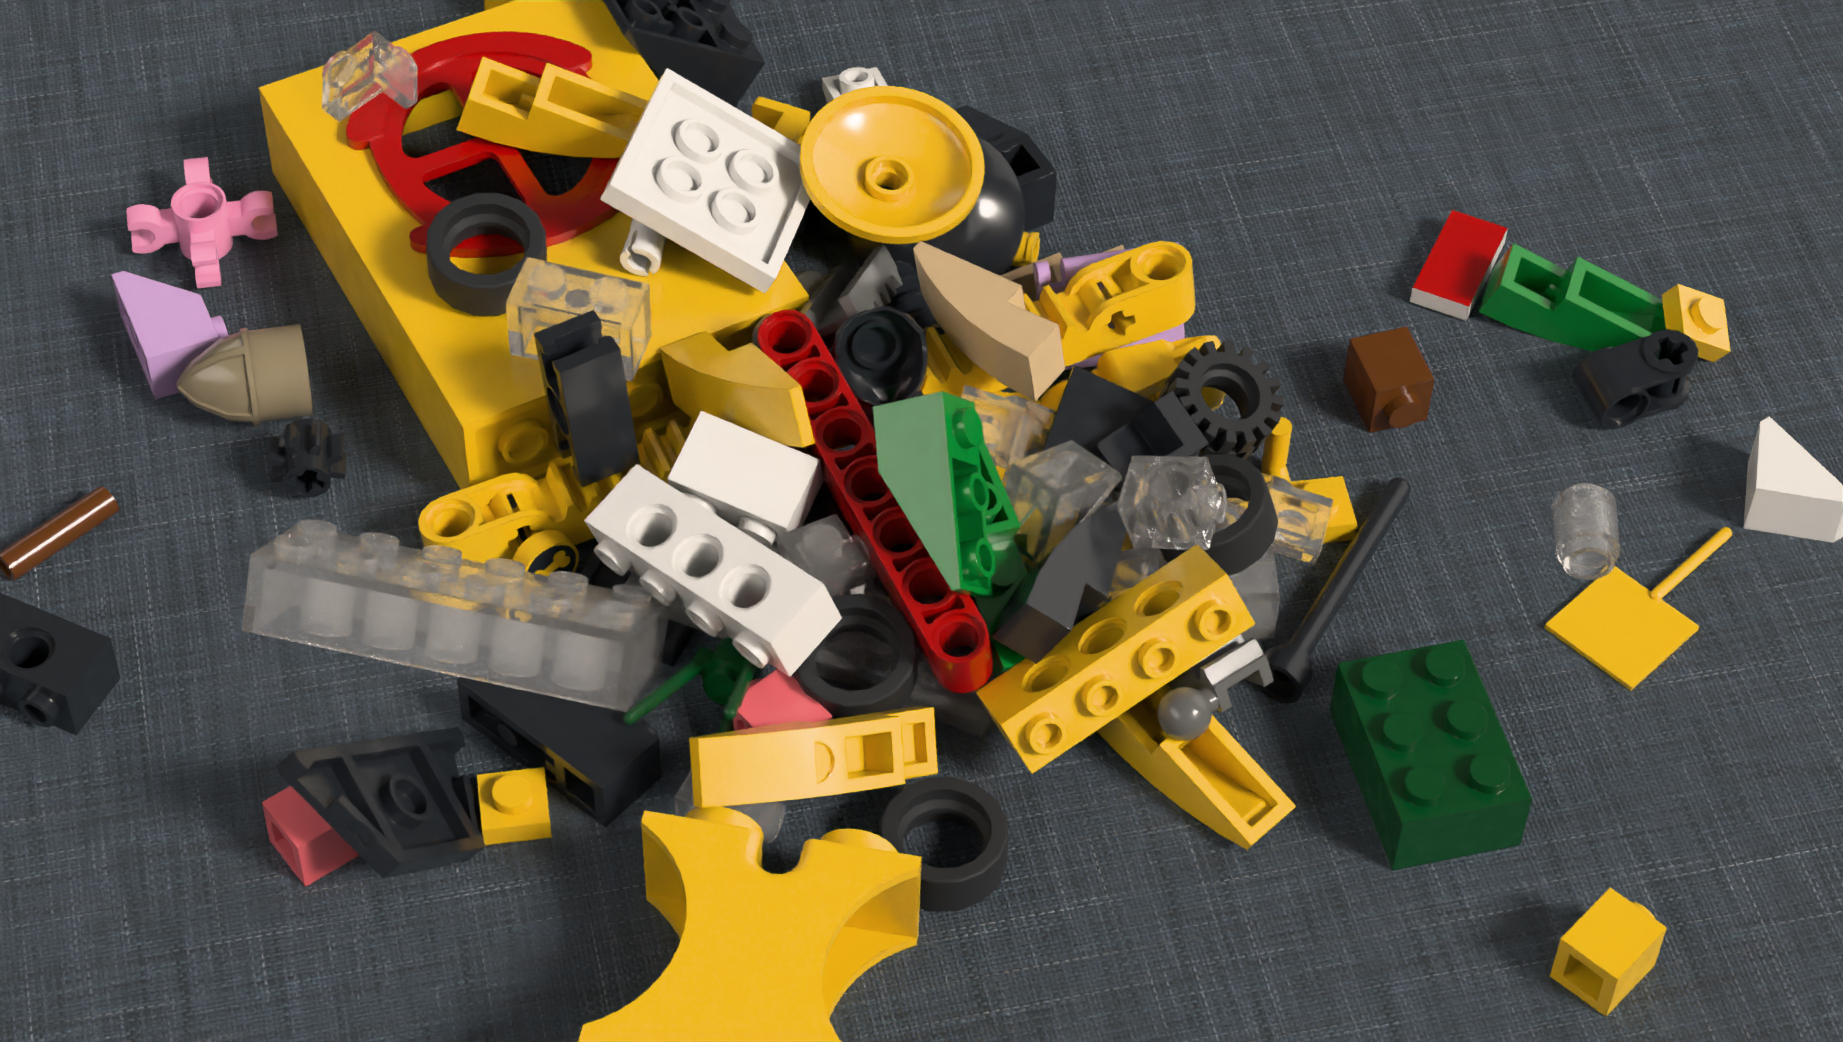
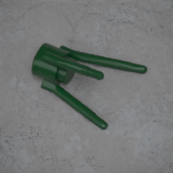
(724, 677)

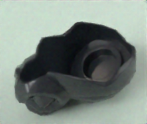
(881, 357)

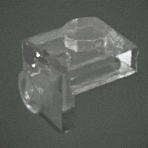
(366, 71)

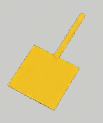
(1625, 624)

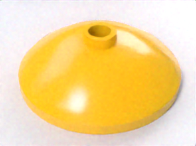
(896, 142)

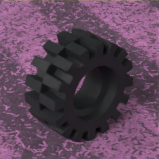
(1242, 383)

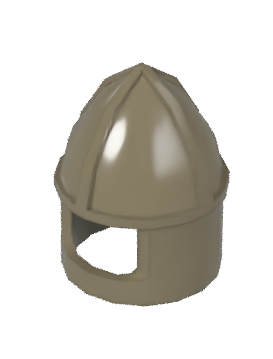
(251, 376)

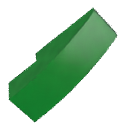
(1569, 306)

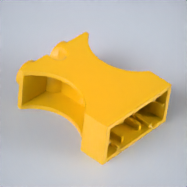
(759, 947)

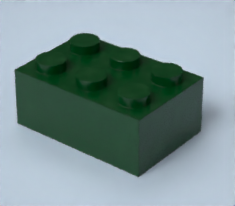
(1429, 754)

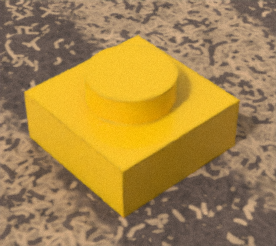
(1700, 318)
(514, 806)

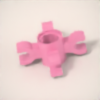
(202, 222)

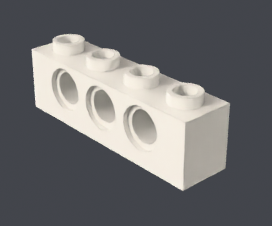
(712, 571)

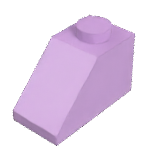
(165, 327)

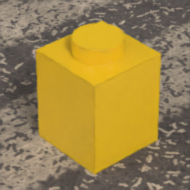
(1608, 951)

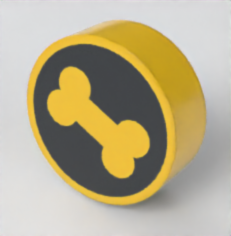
(547, 553)

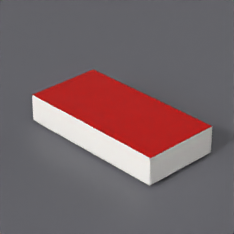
(1458, 265)

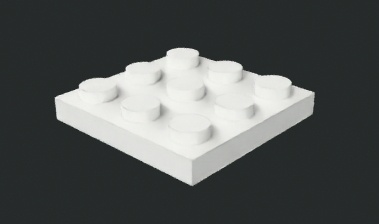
(711, 181)

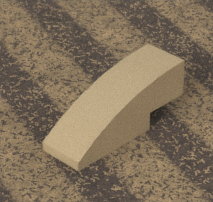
(990, 321)

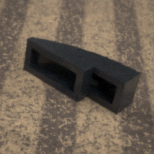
(1063, 586)

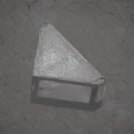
(1054, 494)

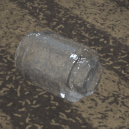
(1586, 530)

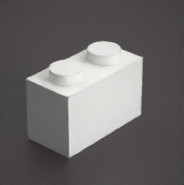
(746, 478)

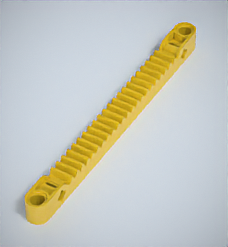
(1141, 296)

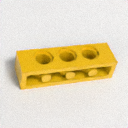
(1116, 658)

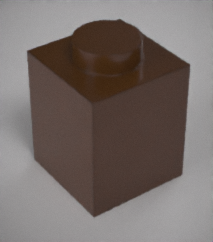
(1388, 379)

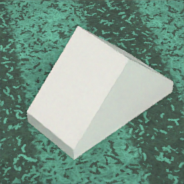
(1790, 489)

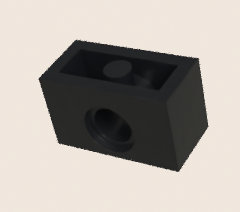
(52, 666)

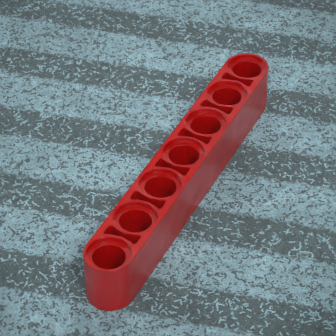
(881, 522)

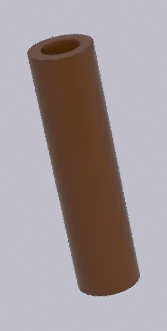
(57, 533)

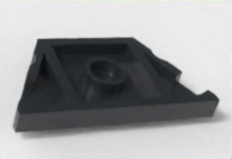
(393, 799)

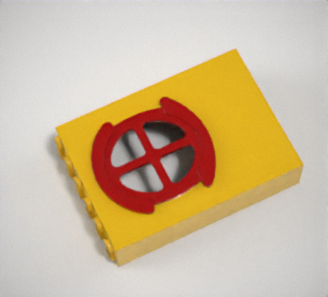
(373, 216)

